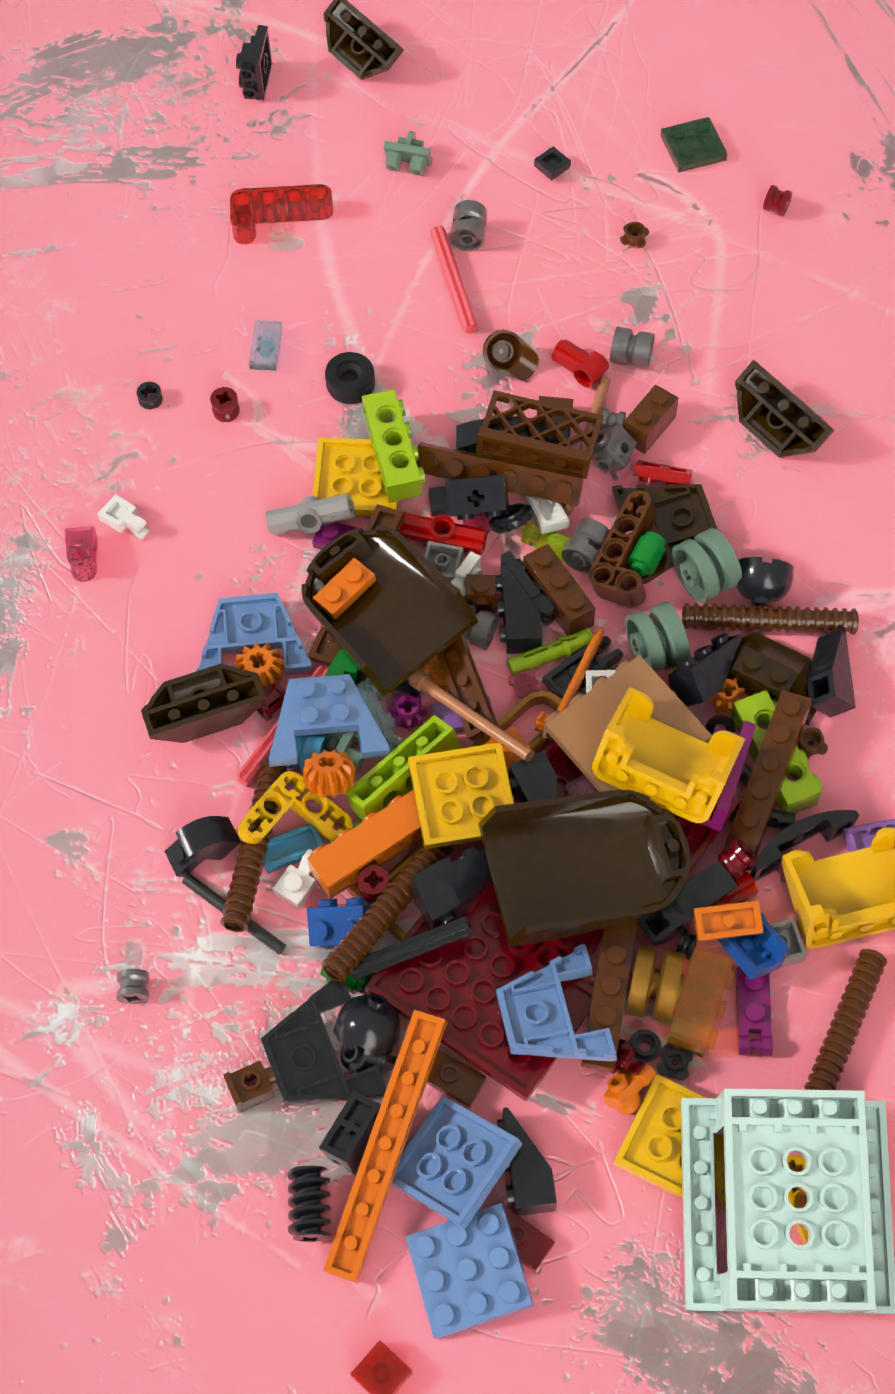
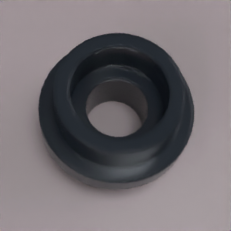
(650, 1038)

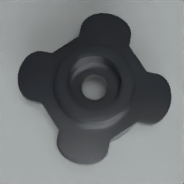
(677, 1071)

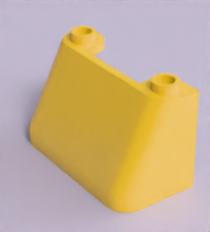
(663, 761)
(843, 893)

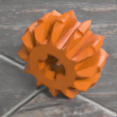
(268, 660)
(329, 773)

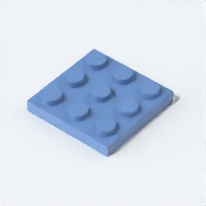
(454, 1161)
(469, 1272)

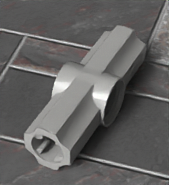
(310, 514)

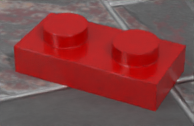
(650, 472)

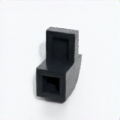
(200, 840)

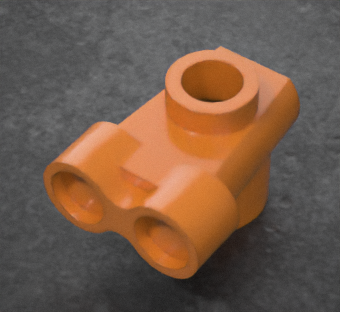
(625, 1087)

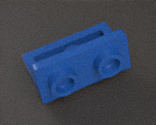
(332, 921)
(757, 952)

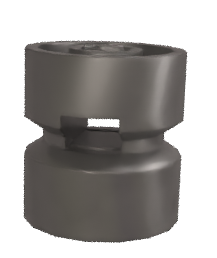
(468, 225)
(632, 347)
(585, 545)
(483, 632)

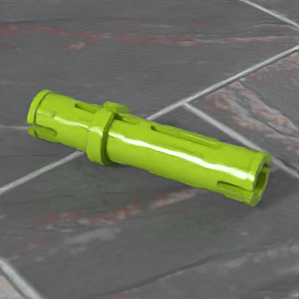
(544, 654)

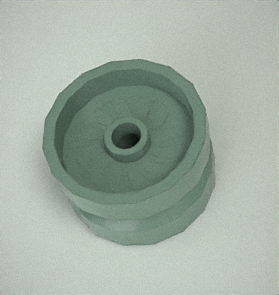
(706, 565)
(657, 636)

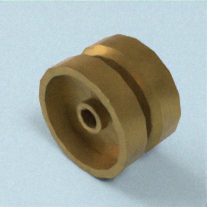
(657, 984)

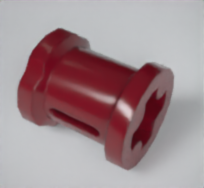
(274, 702)

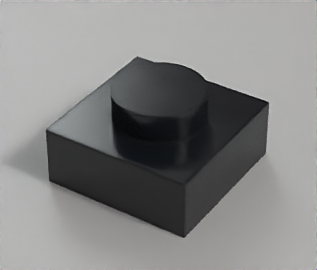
(552, 163)

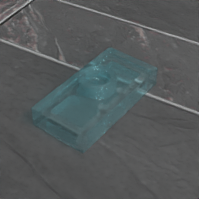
(265, 345)

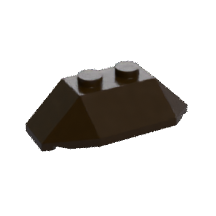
(358, 41)
(778, 414)
(770, 666)
(202, 703)

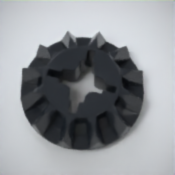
(512, 518)

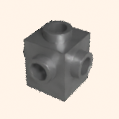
(613, 449)

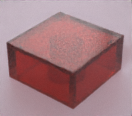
(381, 1371)

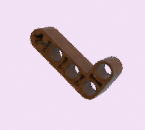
(636, 516)

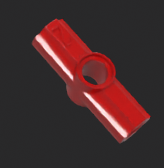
(427, 529)

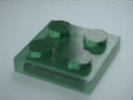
(693, 144)

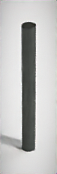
(219, 903)

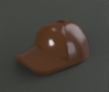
(517, 357)

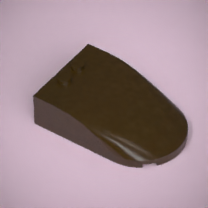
(400, 618)
(582, 863)

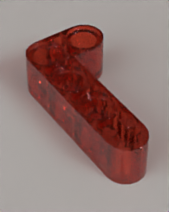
(276, 205)

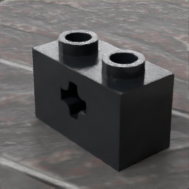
(492, 487)

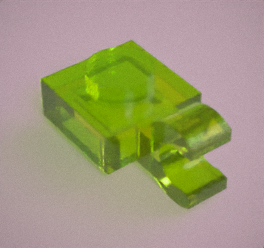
(533, 537)

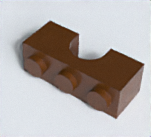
(572, 606)

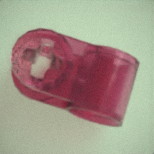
(81, 552)

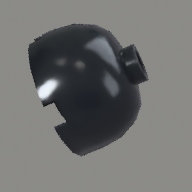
(764, 581)
(369, 1024)

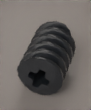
(307, 1203)

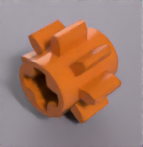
(724, 699)

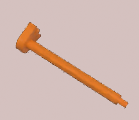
(576, 680)

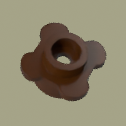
(634, 234)
(816, 737)

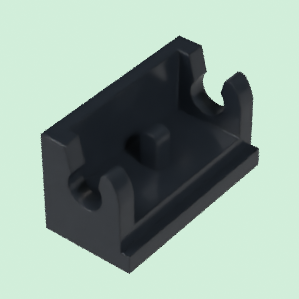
(351, 1132)

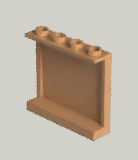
(584, 722)

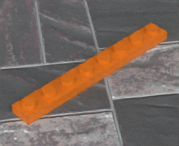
(385, 1147)

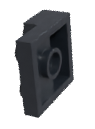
(255, 65)

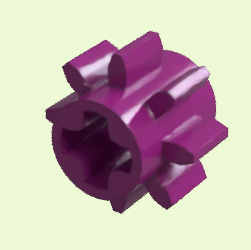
(408, 703)

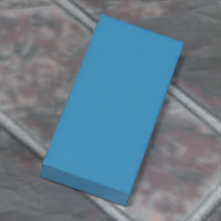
(291, 847)

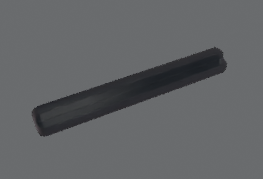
(412, 947)

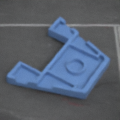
(253, 619)
(324, 707)
(538, 1016)

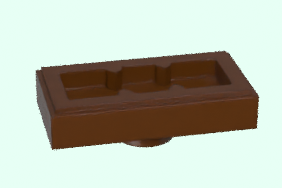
(455, 1079)

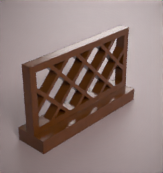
(536, 450)

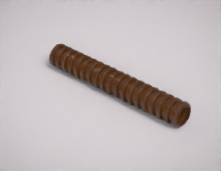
(769, 618)
(250, 860)
(379, 916)
(847, 1021)

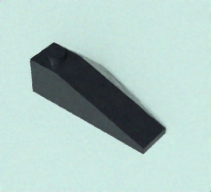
(450, 887)

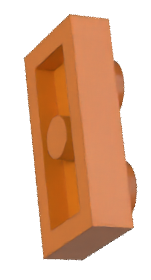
(344, 588)
(728, 920)

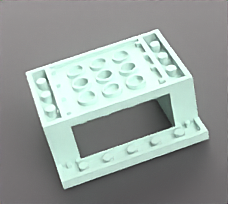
(847, 1210)

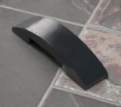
(468, 432)
(827, 823)

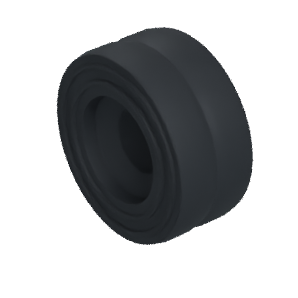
(345, 364)

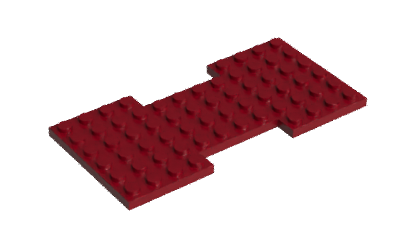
(463, 976)

